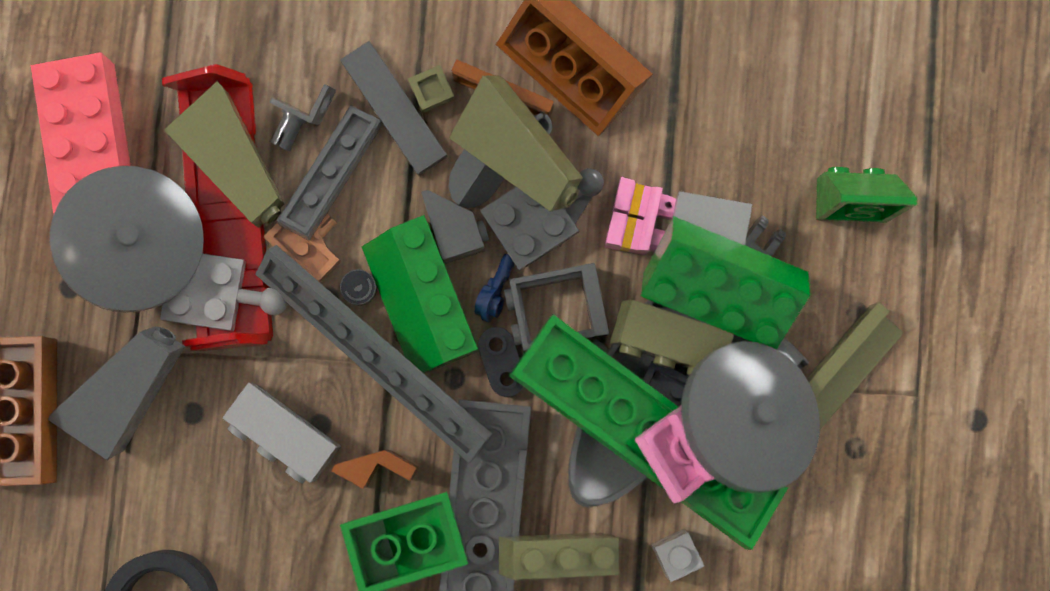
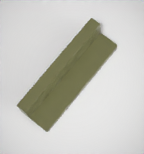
(852, 359)

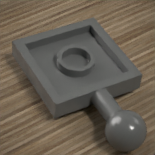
(529, 228)

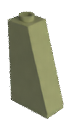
(515, 145)
(223, 149)

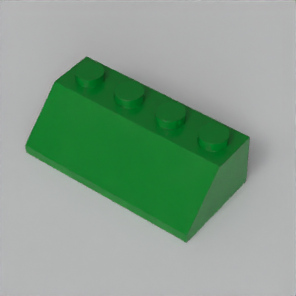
(419, 296)

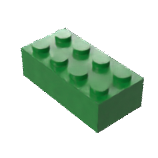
(725, 283)

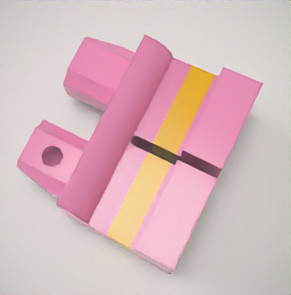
(635, 217)

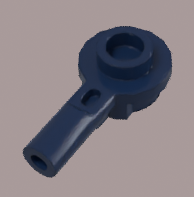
(489, 300)

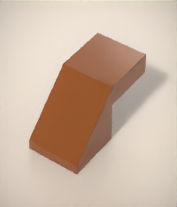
(362, 469)

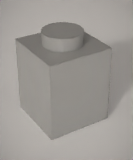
(677, 555)

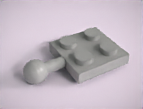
(215, 294)

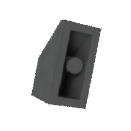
(454, 228)

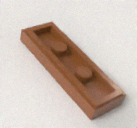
(471, 76)

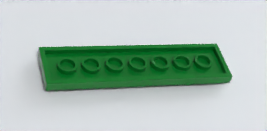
(619, 407)

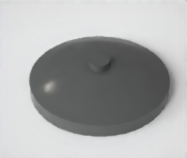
(126, 239)
(750, 417)

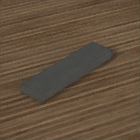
(393, 108)
(329, 173)

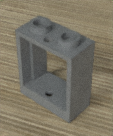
(591, 293)

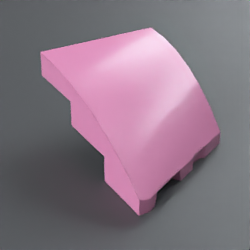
(671, 457)

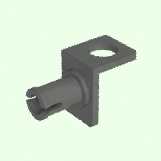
(294, 118)

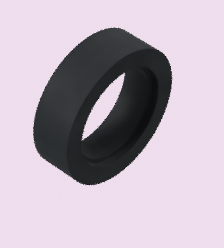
(172, 561)

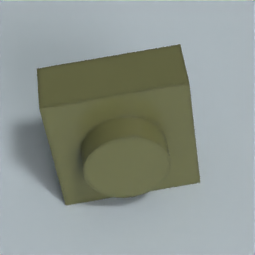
(431, 89)

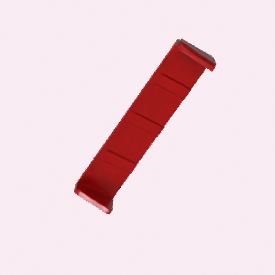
(223, 224)

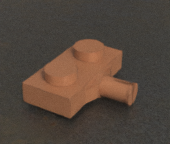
(311, 254)

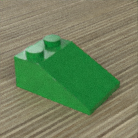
(862, 196)
(404, 543)

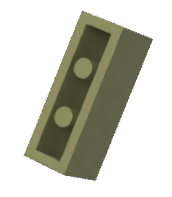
(665, 336)
(558, 556)

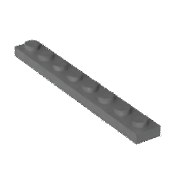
(373, 354)

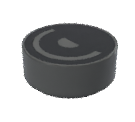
(358, 287)

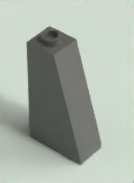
(119, 394)

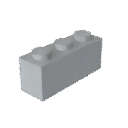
(280, 433)

